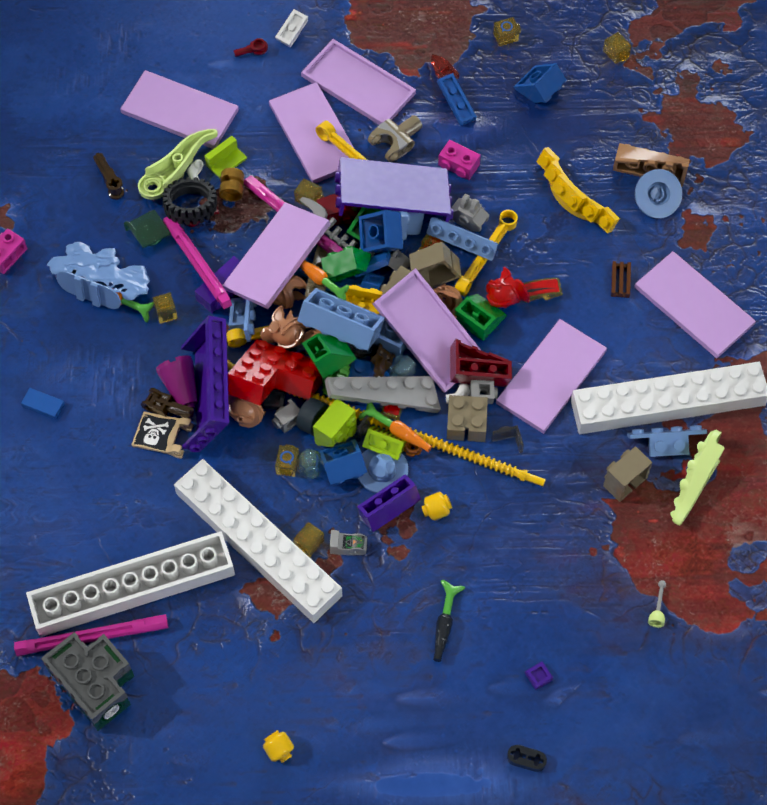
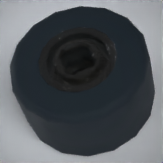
(310, 414)

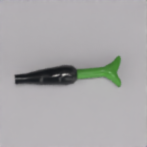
(445, 621)

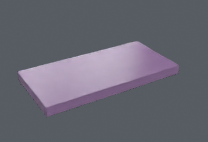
(358, 82)
(178, 108)
(299, 116)
(276, 255)
(695, 304)
(423, 325)
(551, 376)

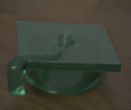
(148, 229)

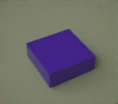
(539, 675)

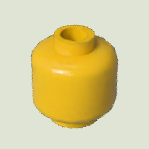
(436, 506)
(278, 746)

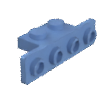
(462, 238)
(242, 316)
(668, 442)

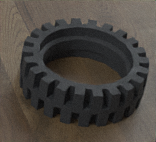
(190, 214)

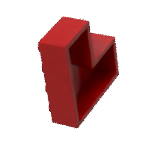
(272, 367)

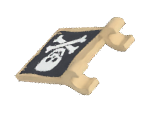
(160, 432)

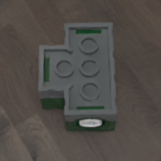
(91, 677)

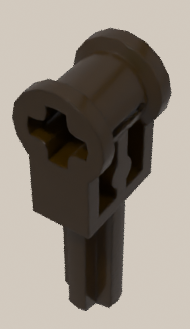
(112, 182)
(382, 360)
(162, 403)

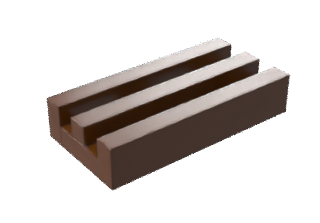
(621, 266)

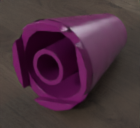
(179, 380)

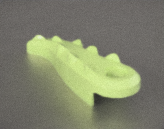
(173, 165)
(697, 475)

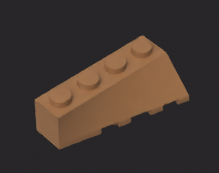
(641, 160)

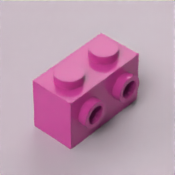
(459, 159)
(11, 248)

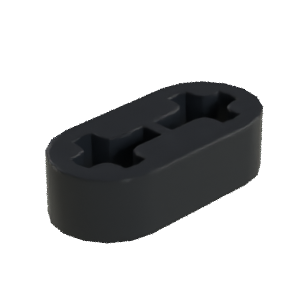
(528, 753)

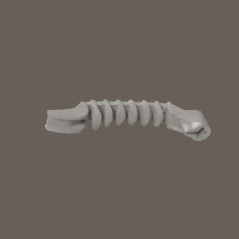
(397, 258)

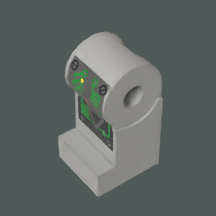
(347, 543)

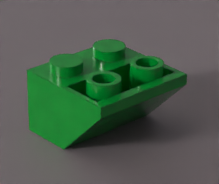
(345, 263)
(478, 316)
(328, 353)

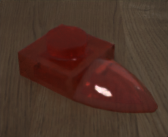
(442, 67)

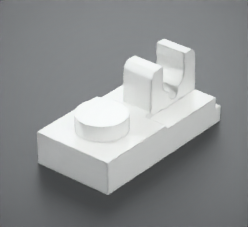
(292, 28)

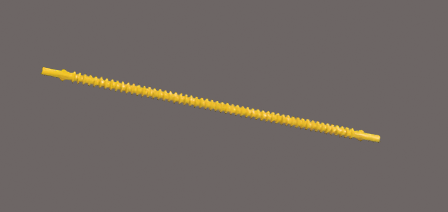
(513, 471)

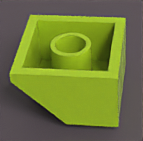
(335, 424)

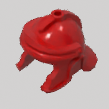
(506, 290)

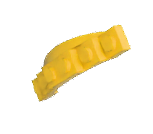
(571, 197)

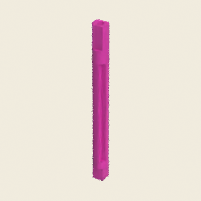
(276, 203)
(198, 263)
(90, 635)

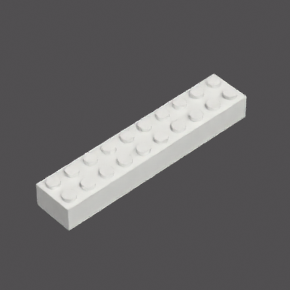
(669, 397)
(258, 540)
(130, 584)

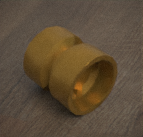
(231, 184)

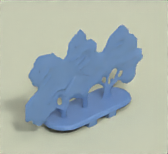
(97, 268)

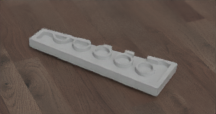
(404, 392)

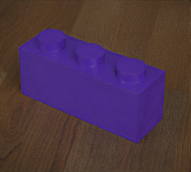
(204, 295)
(389, 503)

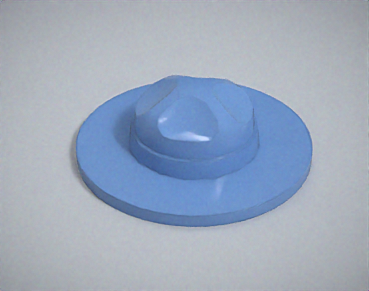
(658, 193)
(381, 470)

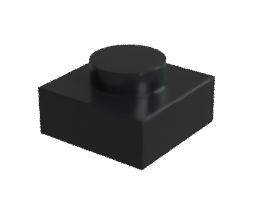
(275, 399)

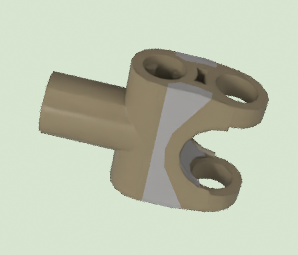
(397, 136)

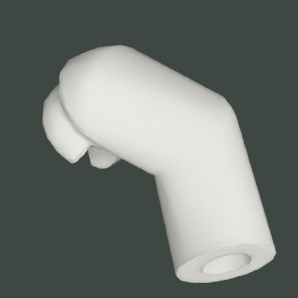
(195, 168)
(463, 390)

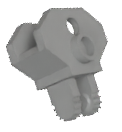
(469, 213)

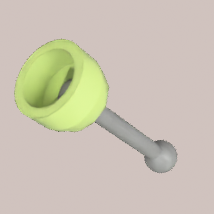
(657, 618)

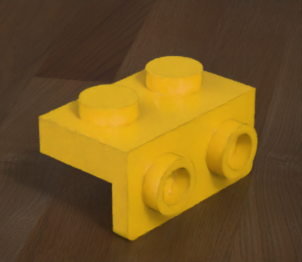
(363, 297)

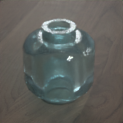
(402, 366)
(310, 464)

